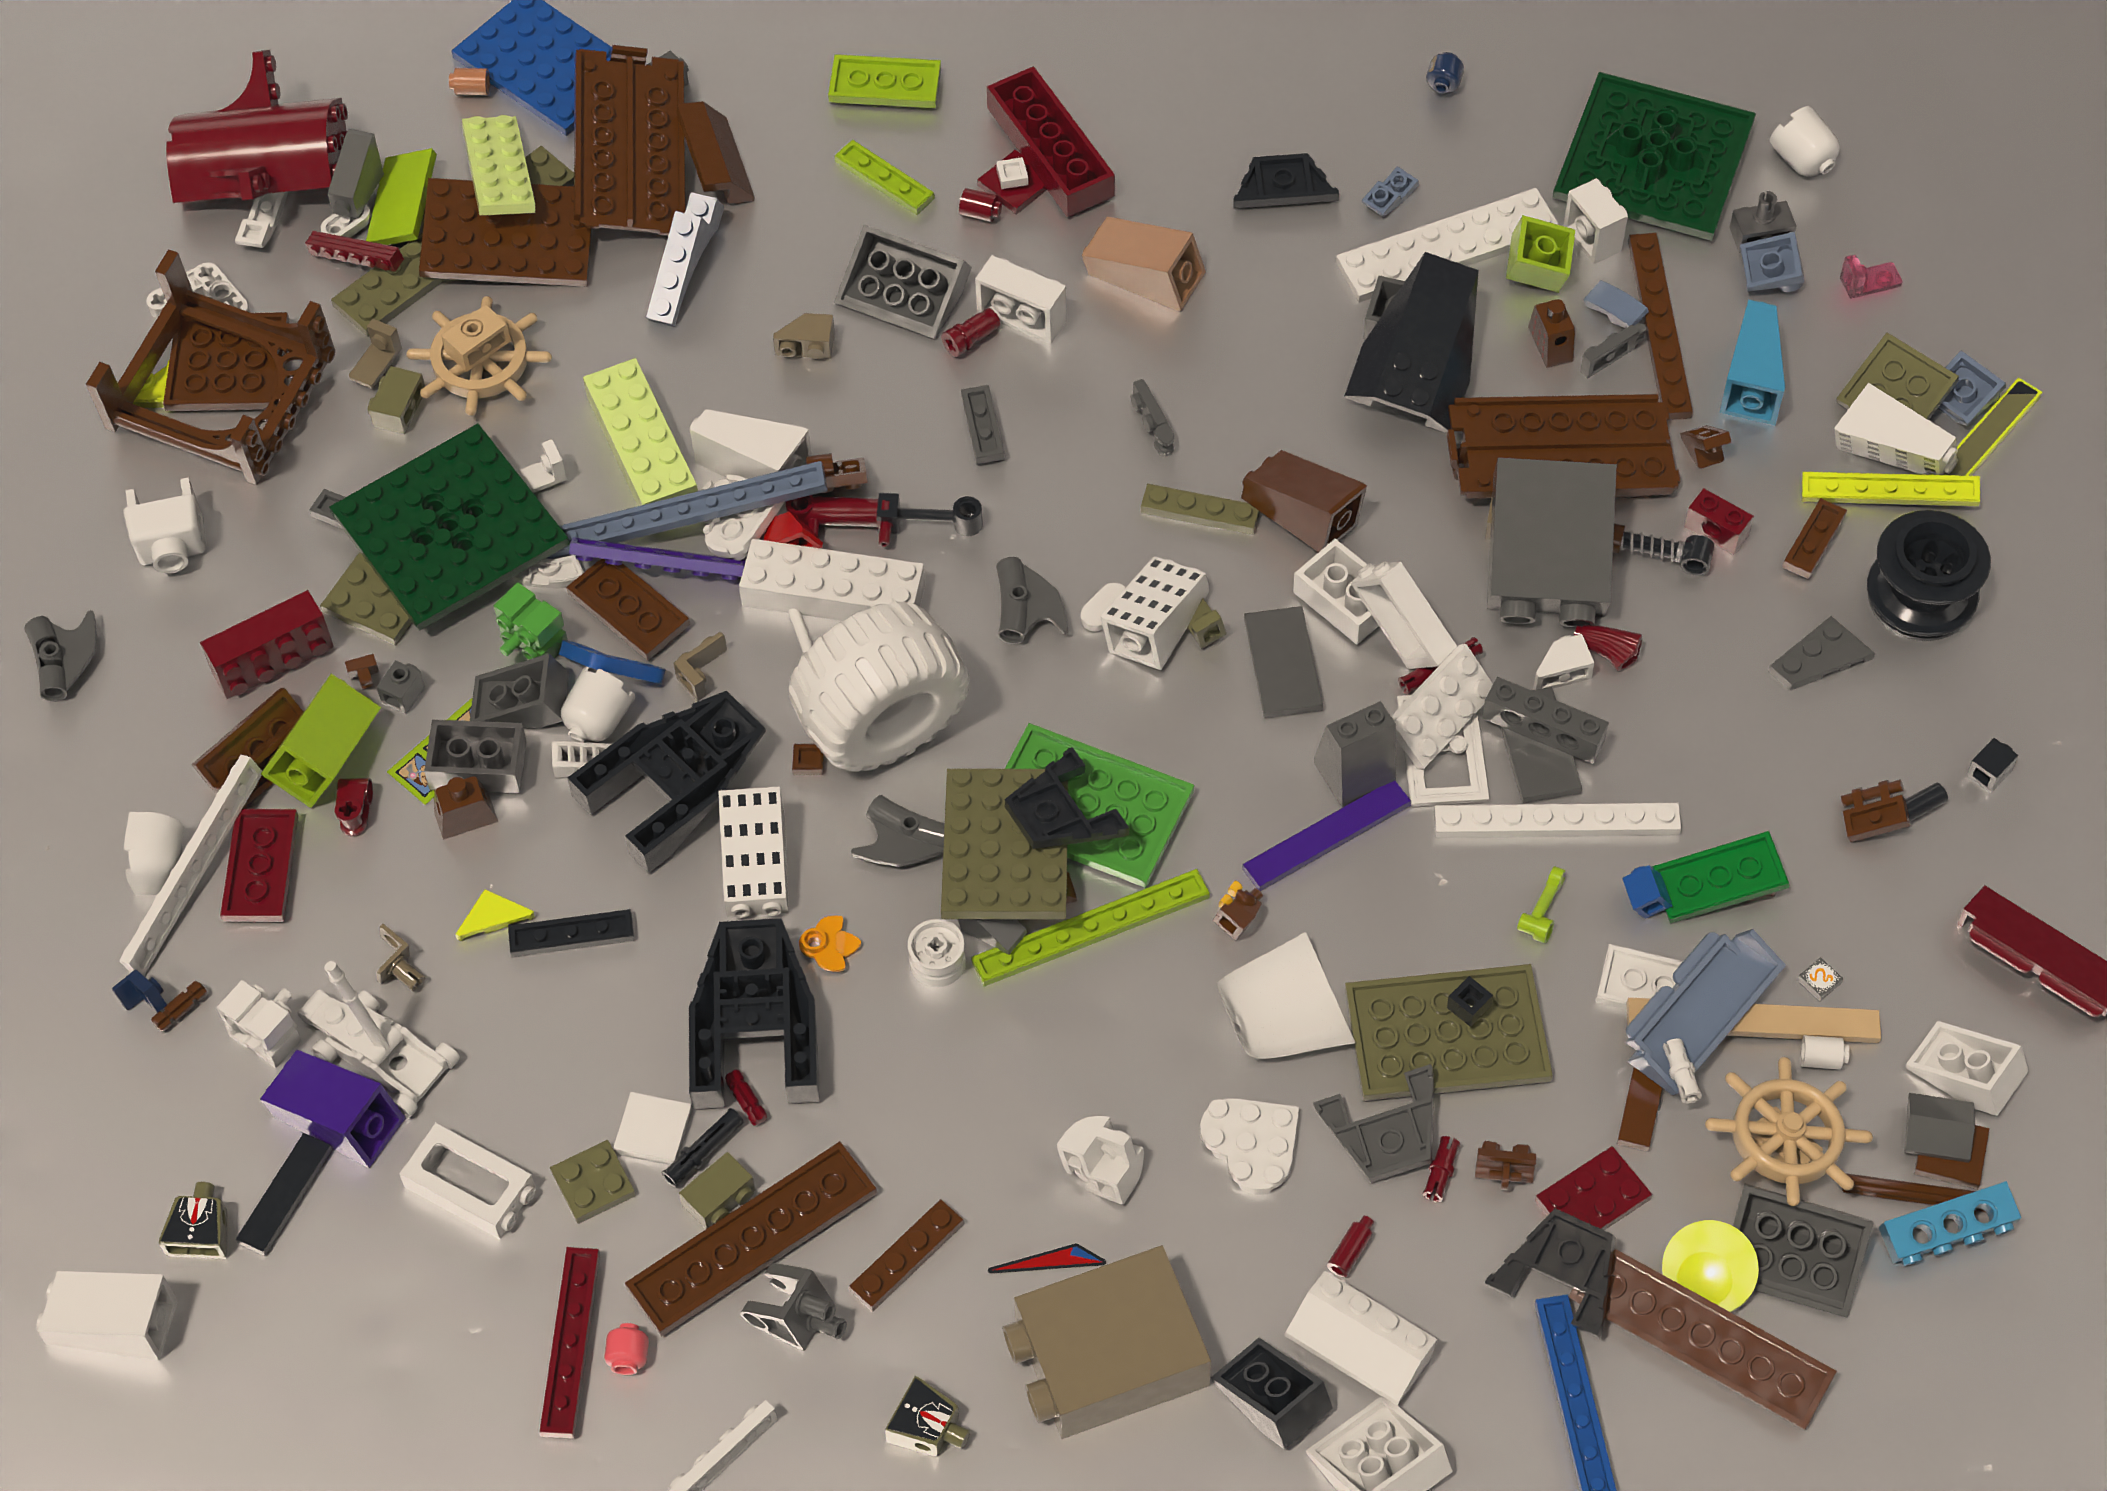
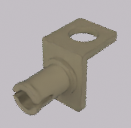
(397, 963)

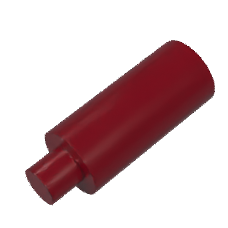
(1351, 1247)

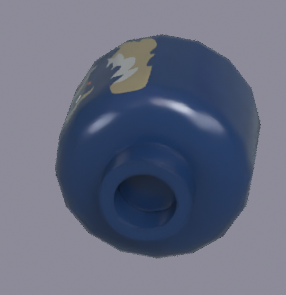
(1446, 72)

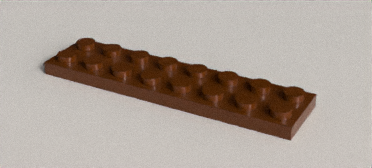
(750, 1238)
(1714, 1341)

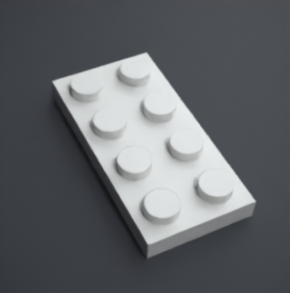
(1441, 706)

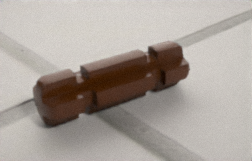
(179, 1006)

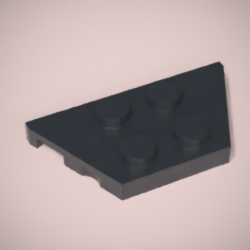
(1284, 182)

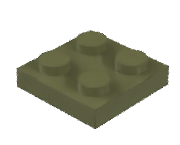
(592, 1181)

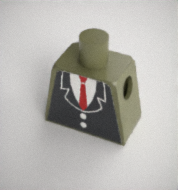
(196, 1225)
(925, 1421)

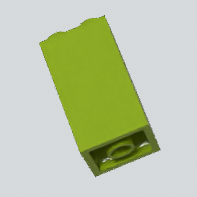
(321, 741)

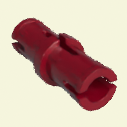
(1441, 1169)

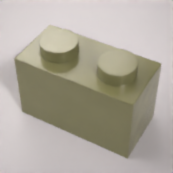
(396, 400)
(718, 1191)

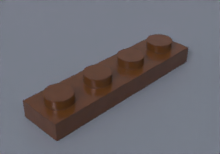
(906, 1255)

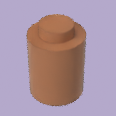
(470, 81)

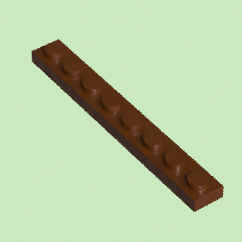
(1660, 325)

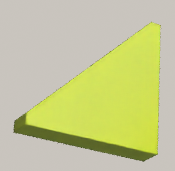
(153, 390)
(492, 914)

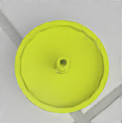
(1713, 1263)

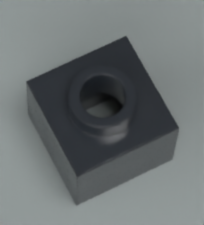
(1469, 993)

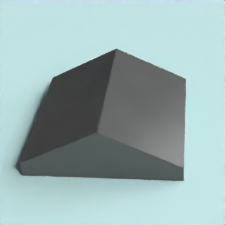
(1939, 1127)

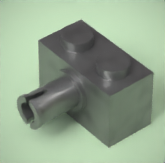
(1761, 221)

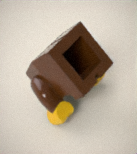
(1238, 913)

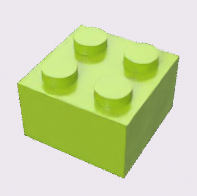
(1540, 254)

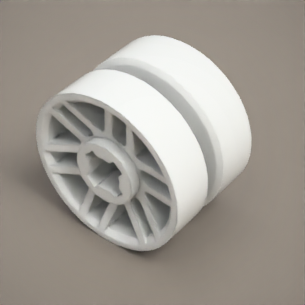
(936, 953)

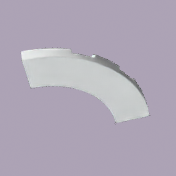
(551, 573)

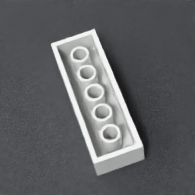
(825, 580)

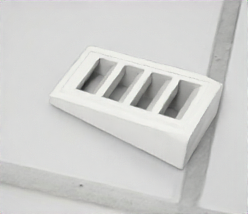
(570, 750)

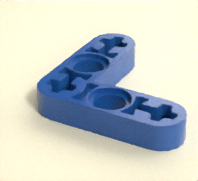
(612, 664)

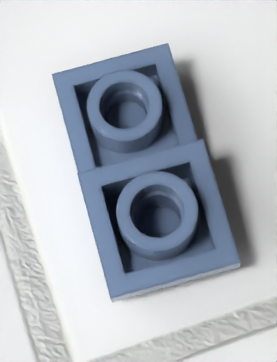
(1391, 193)
(1617, 304)

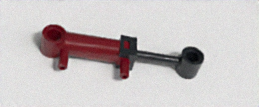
(882, 513)

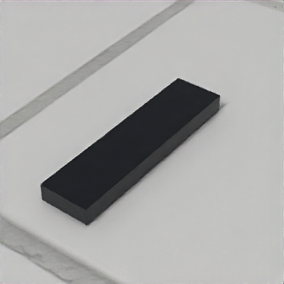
(571, 933)
(284, 1194)

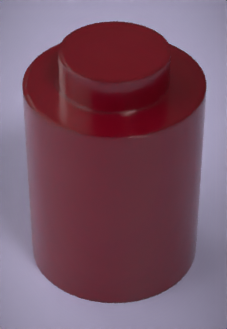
(980, 205)

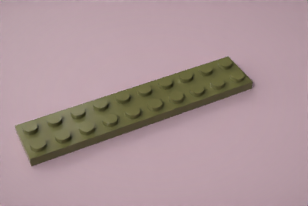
(388, 293)

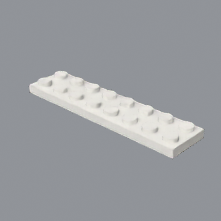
(1459, 238)

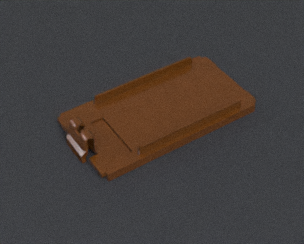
(628, 140)
(1568, 429)

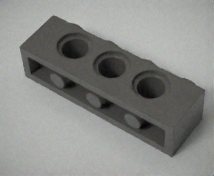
(1545, 720)

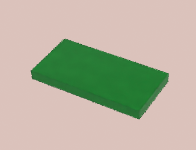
(1722, 876)

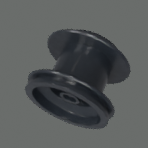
(1908, 581)

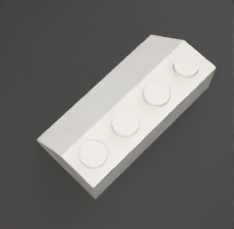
(1361, 1337)

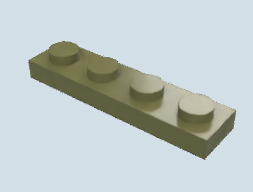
(1199, 509)

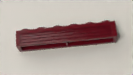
(354, 251)

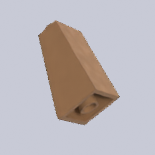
(1146, 260)

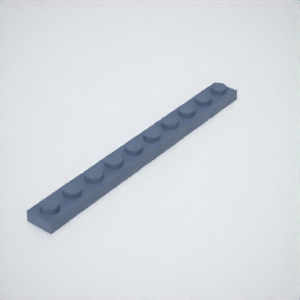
(699, 506)

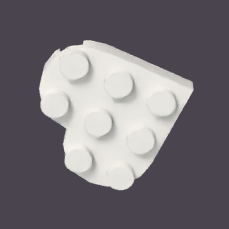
(732, 534)
(1253, 1140)

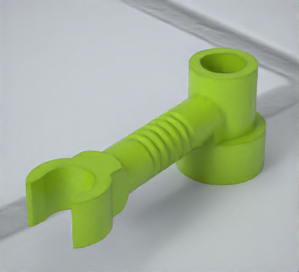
(1536, 923)

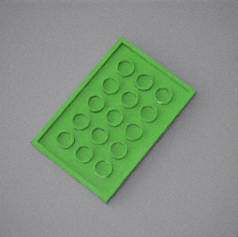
(1143, 797)

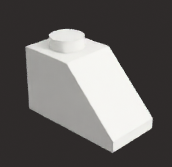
(1565, 663)

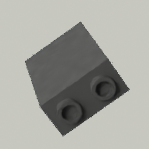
(1358, 753)

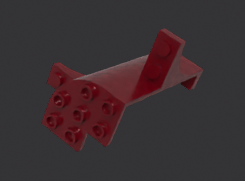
(255, 143)

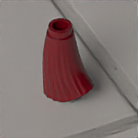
(1615, 645)

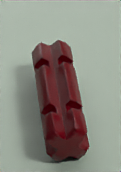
(746, 1097)

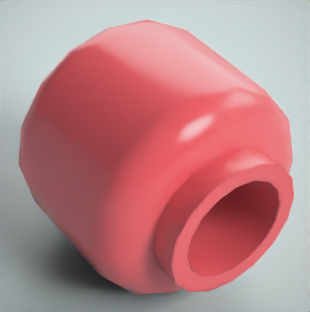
(626, 1349)

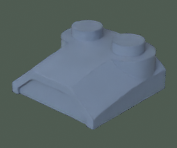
(1773, 263)
(1973, 392)

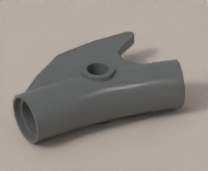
(1026, 601)
(61, 653)
(902, 835)

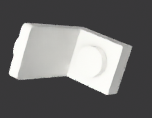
(544, 473)

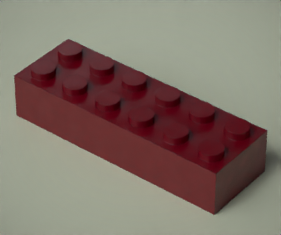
(1050, 141)

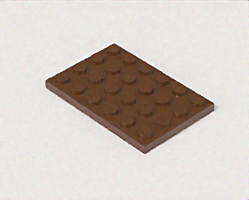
(503, 247)

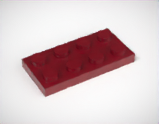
(259, 865)

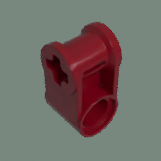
(353, 804)

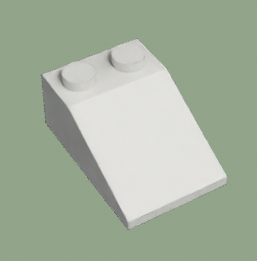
(1970, 1066)

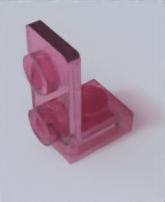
(1865, 281)

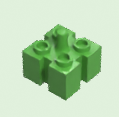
(528, 624)

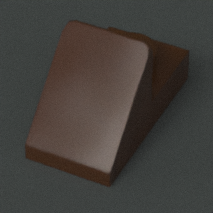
(1706, 444)

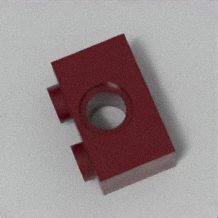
(1719, 520)

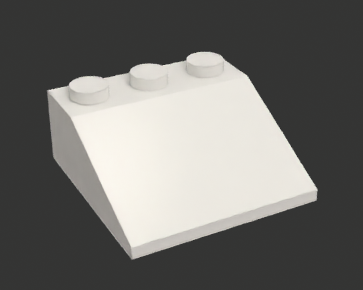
(1381, 1452)

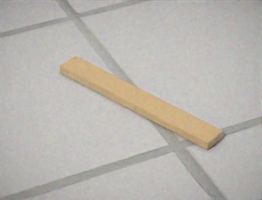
(1796, 1021)

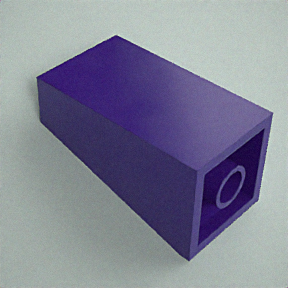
(334, 1106)

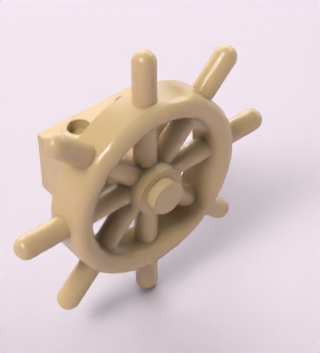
(475, 345)
(1780, 1141)

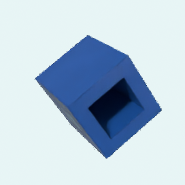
(1647, 891)

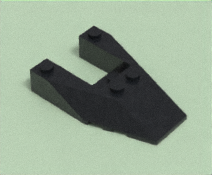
(684, 758)
(747, 991)

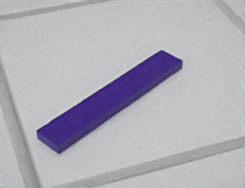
(1326, 835)

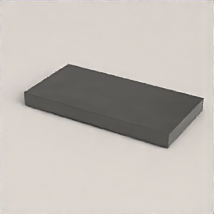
(1283, 662)
(1538, 768)

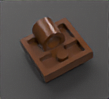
(841, 473)

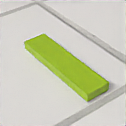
(884, 177)

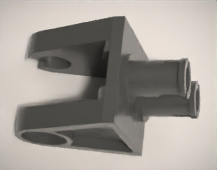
(801, 1316)

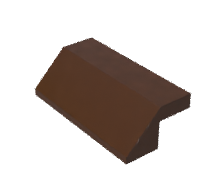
(714, 151)
(254, 737)

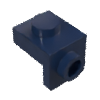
(137, 988)

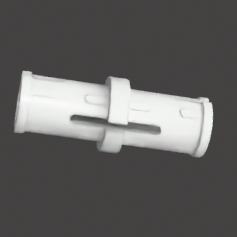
(1682, 1071)

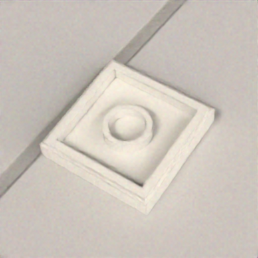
(652, 1128)

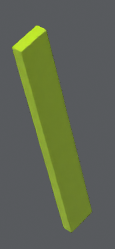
(1092, 927)

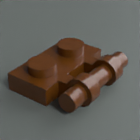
(1876, 817)

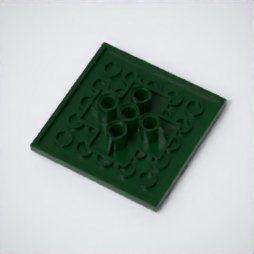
(1658, 153)
(449, 526)

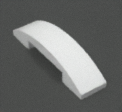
(261, 220)

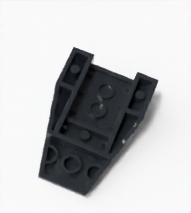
(1421, 344)

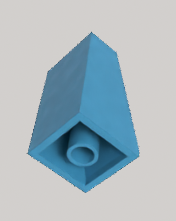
(1756, 371)

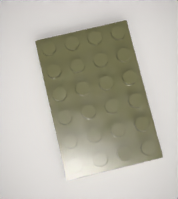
(988, 860)
(1408, 1026)

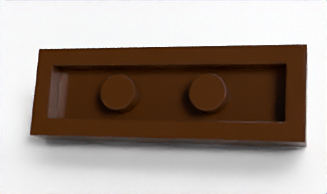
(1814, 538)

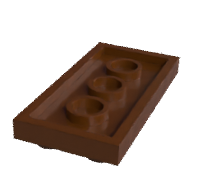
(628, 607)

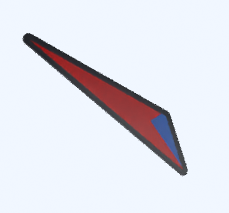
(1063, 1257)

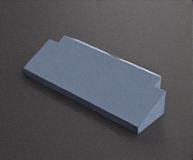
(1709, 998)

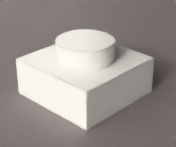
(1012, 173)

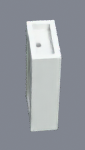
(1403, 614)
(490, 1218)

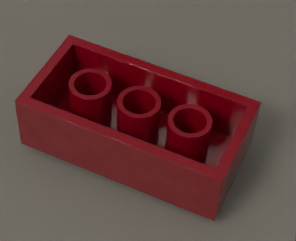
(267, 644)

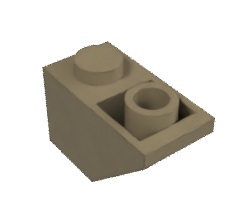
(806, 337)

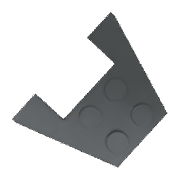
(1390, 1140)

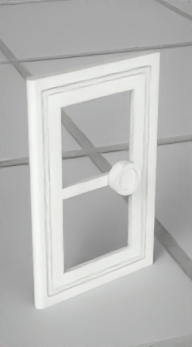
(1475, 793)

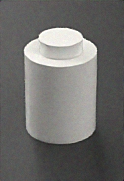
(1824, 1052)

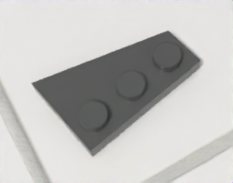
(1819, 653)

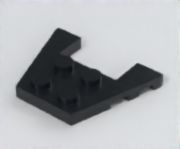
(1051, 816)
(1570, 1254)

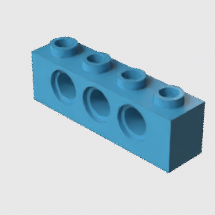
(1995, 1200)

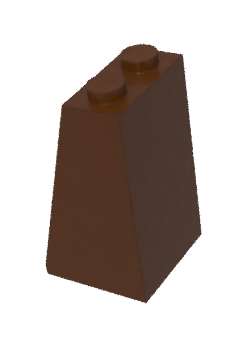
(1305, 498)

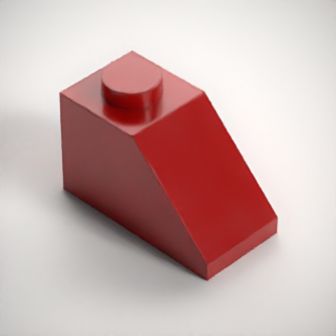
(791, 530)

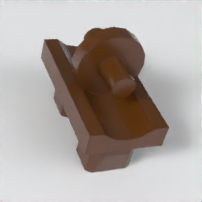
(1505, 1165)

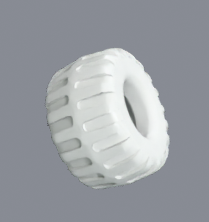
(878, 686)

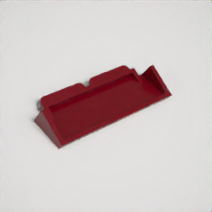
(2038, 947)

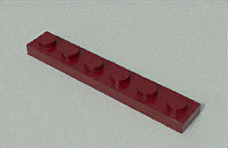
(570, 1343)

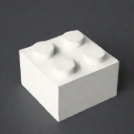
(1596, 220)

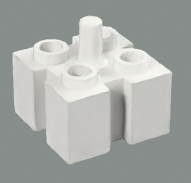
(260, 1022)

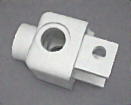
(166, 529)

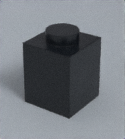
(1992, 765)

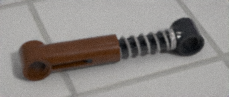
(1693, 553)

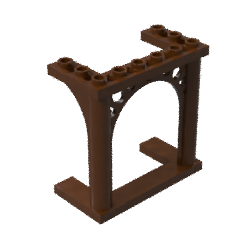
(249, 445)

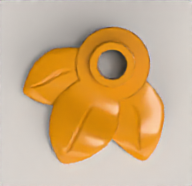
(833, 942)

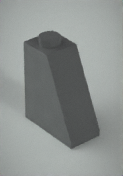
(355, 174)

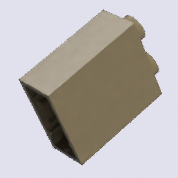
(1108, 1343)

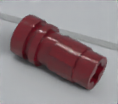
(963, 336)

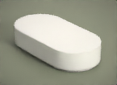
(1095, 607)

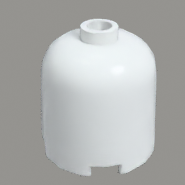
(1806, 143)
(595, 706)

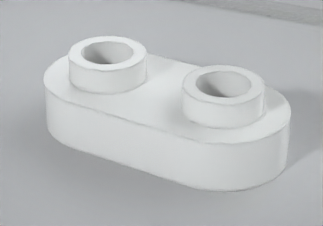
(345, 225)

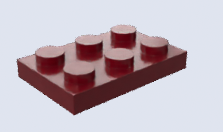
(1597, 1191)

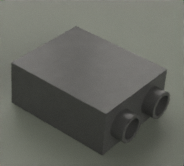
(1551, 540)

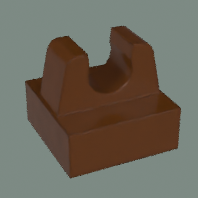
(362, 669)

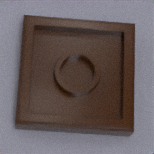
(1954, 1171)

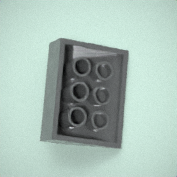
(902, 282)
(1804, 1249)

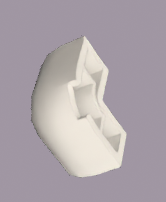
(152, 849)
(1102, 1157)

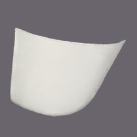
(1284, 1003)

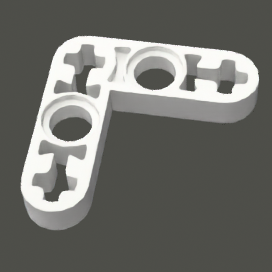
(202, 285)

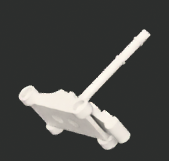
(373, 1041)

